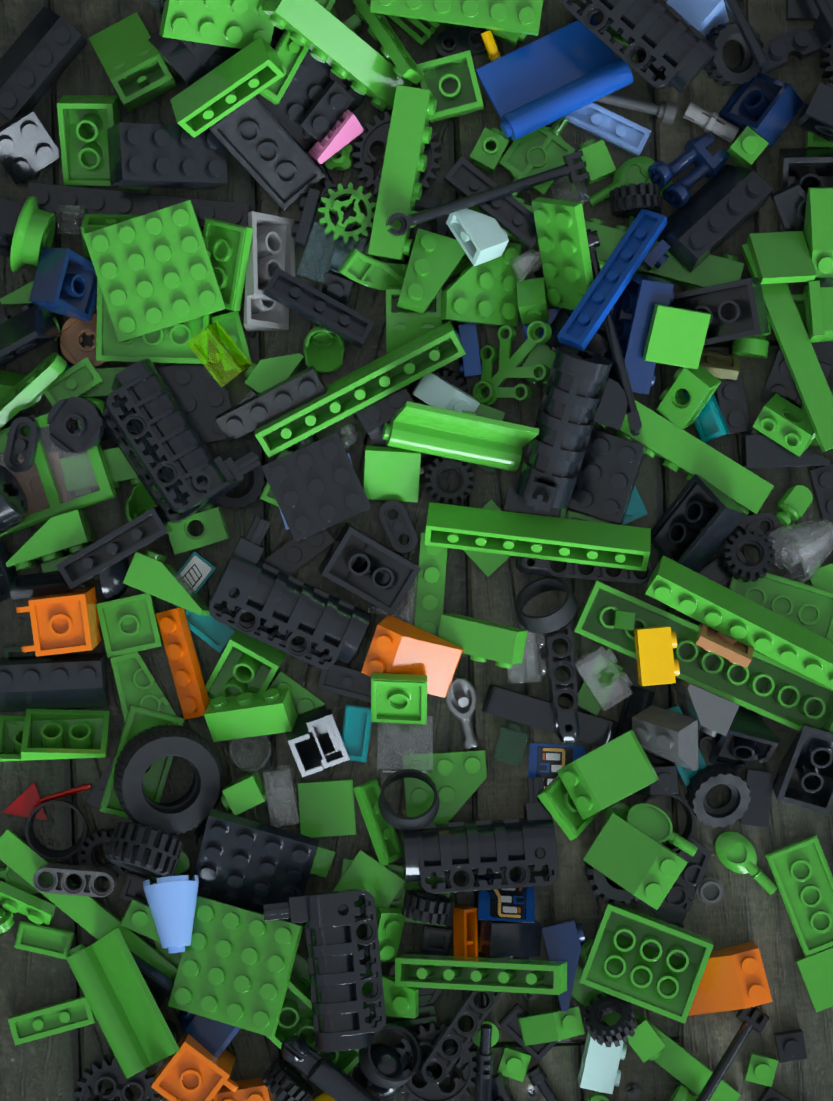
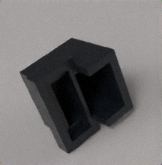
(316, 741)

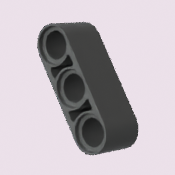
(63, 886)

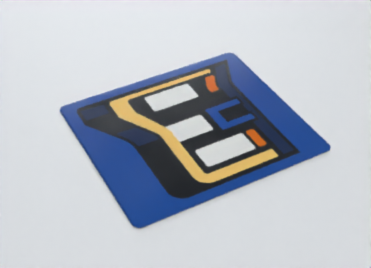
(548, 758)
(507, 904)

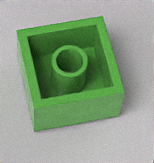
(453, 85)

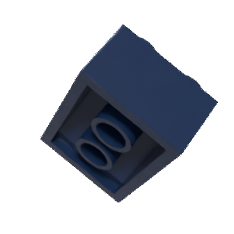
(564, 944)

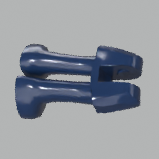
(705, 166)

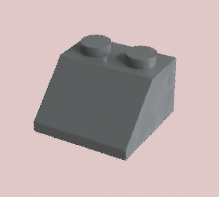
(712, 711)
(668, 736)

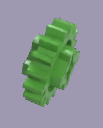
(336, 206)

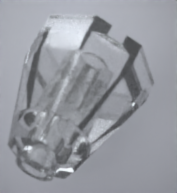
(802, 547)

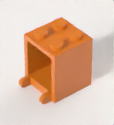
(63, 622)
(194, 1073)

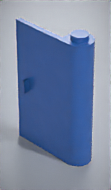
(552, 78)

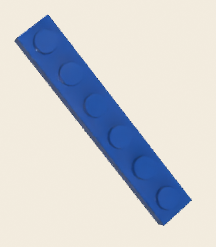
(612, 279)

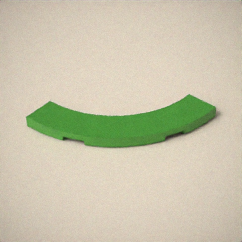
(381, 274)

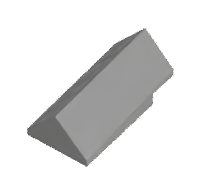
(269, 249)

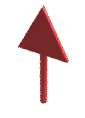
(31, 799)

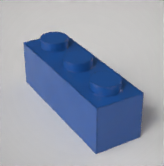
(471, 361)

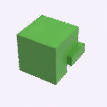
(816, 311)

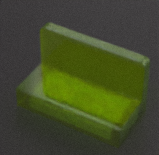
(218, 353)

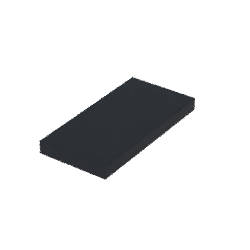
(268, 152)

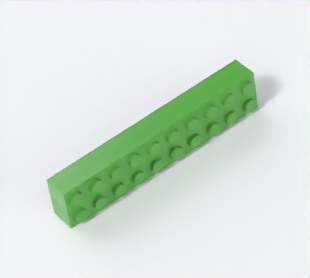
(761, 687)

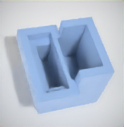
(701, 13)

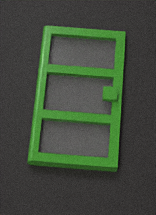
(59, 479)

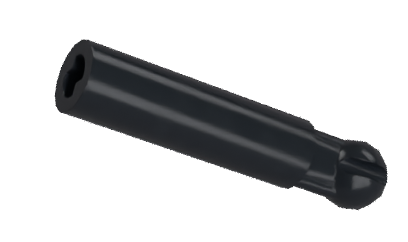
(323, 1071)

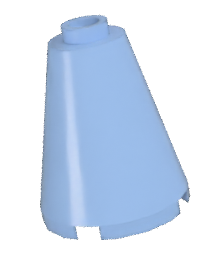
(173, 909)

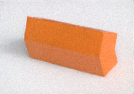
(465, 930)

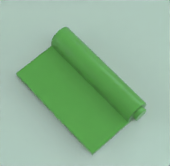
(458, 435)
(122, 1003)

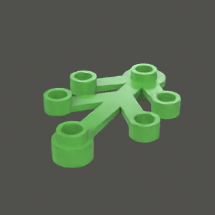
(509, 365)

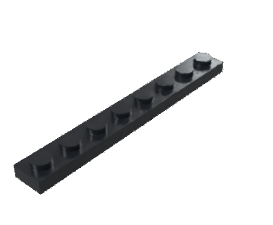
(129, 203)

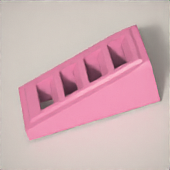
(340, 135)

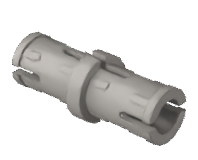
(710, 122)

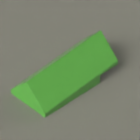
(54, 735)

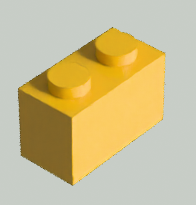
(655, 655)

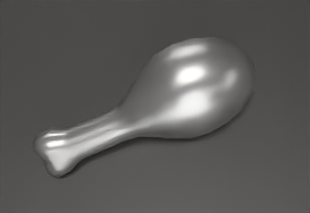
(462, 702)

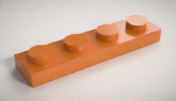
(183, 662)

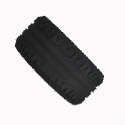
(152, 745)

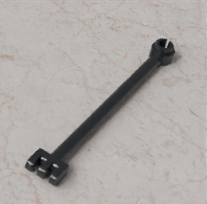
(568, 169)
(614, 345)
(749, 1023)

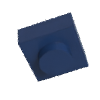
(656, 256)

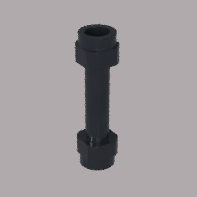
(538, 1078)

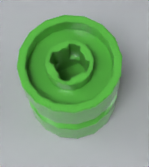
(752, 346)

